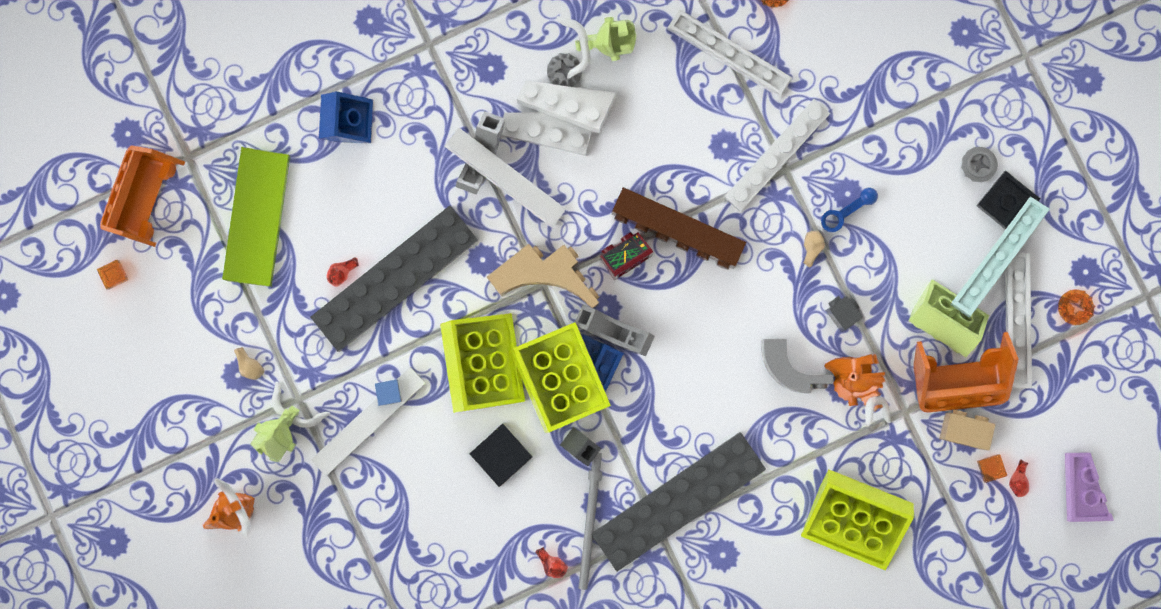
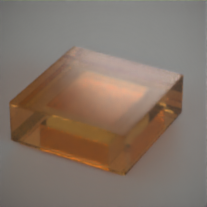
(112, 274)
(992, 468)

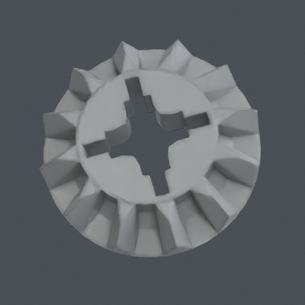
(555, 65)
(988, 161)

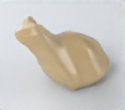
(813, 244)
(248, 367)

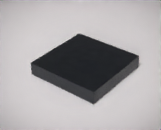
(1005, 199)
(501, 455)

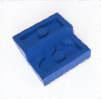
(604, 359)

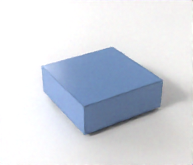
(388, 392)

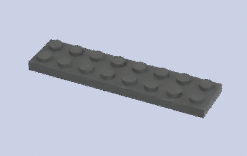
(394, 278)
(678, 501)

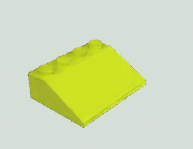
(481, 362)
(560, 377)
(858, 520)

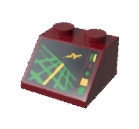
(626, 255)

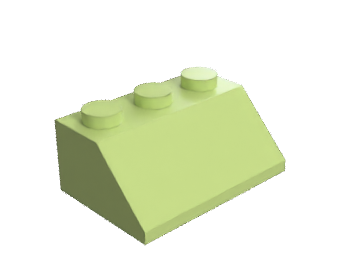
(945, 323)

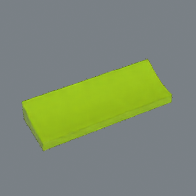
(256, 217)

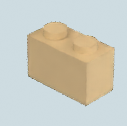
(967, 431)

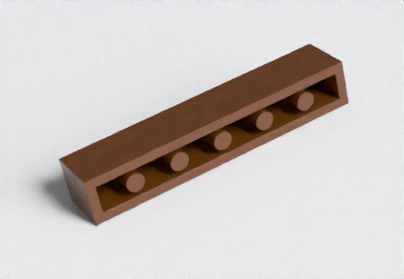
(678, 228)

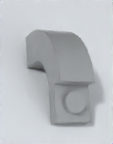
(488, 134)
(614, 331)
(777, 364)

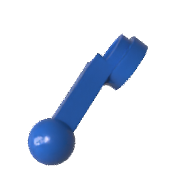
(867, 197)

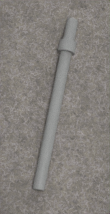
(594, 476)

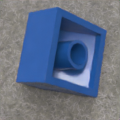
(345, 118)

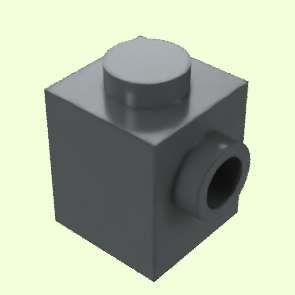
(844, 312)
(580, 446)

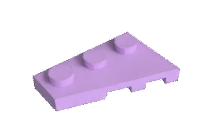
(1083, 493)

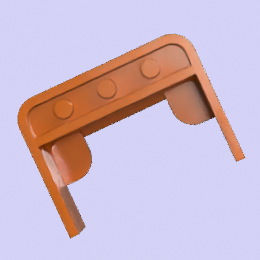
(136, 193)
(966, 383)

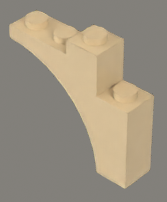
(556, 270)

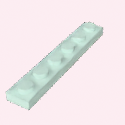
(1000, 257)

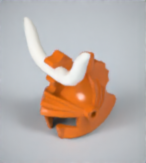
(856, 380)
(230, 510)

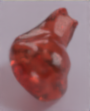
(339, 272)
(1018, 482)
(553, 566)

